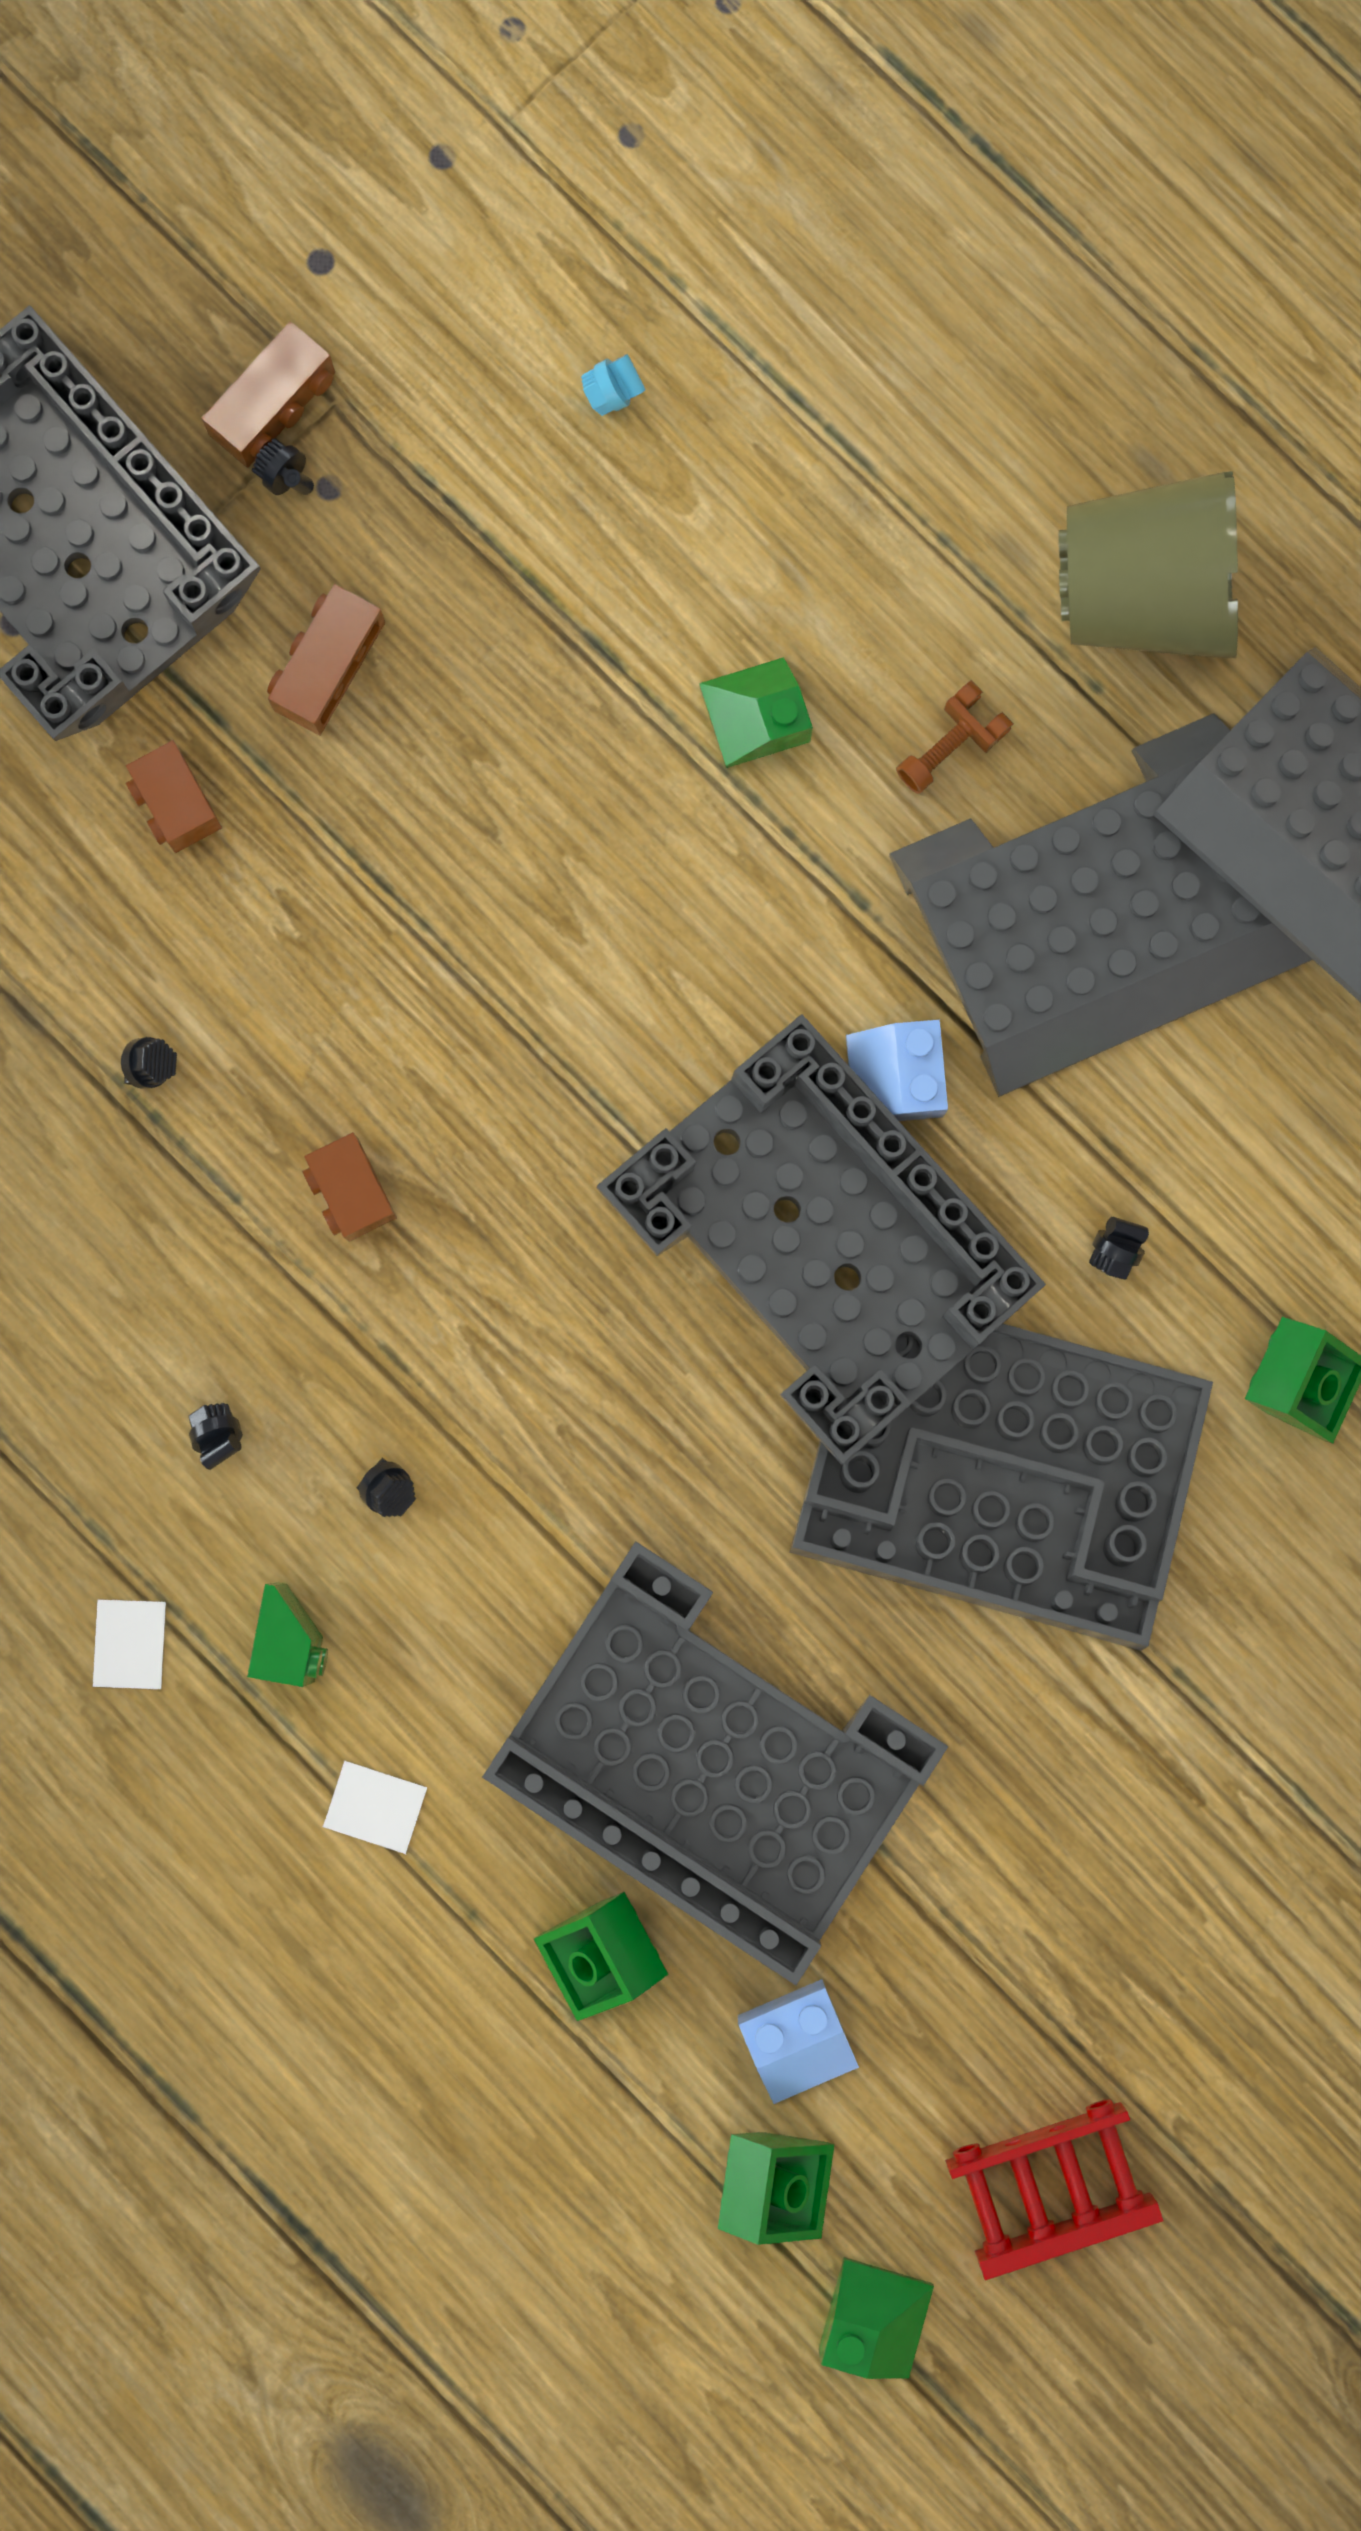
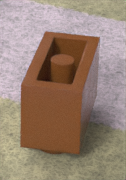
(172, 796)
(349, 1187)

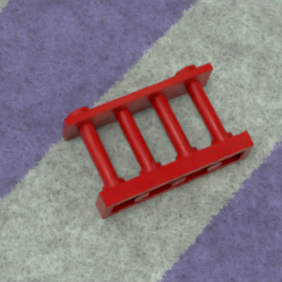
(1088, 2222)

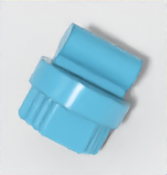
(612, 384)

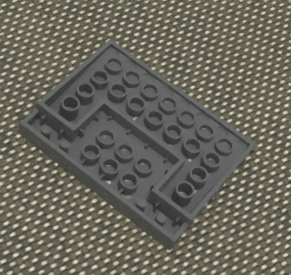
(1022, 1486)

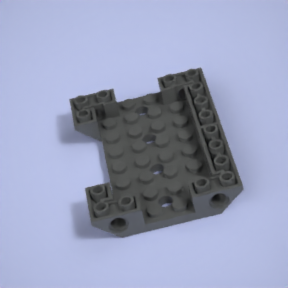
(105, 500)
(863, 1203)

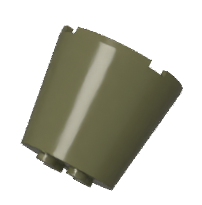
(1154, 569)

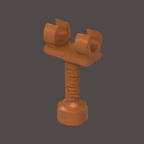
(917, 772)

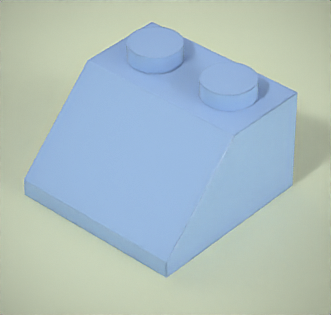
(902, 1067)
(797, 2041)

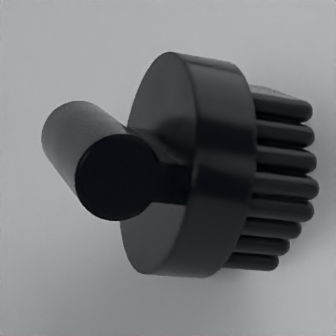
(282, 469)
(148, 1062)
(1119, 1247)
(214, 1434)
(387, 1489)

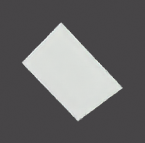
(129, 1644)
(375, 1807)

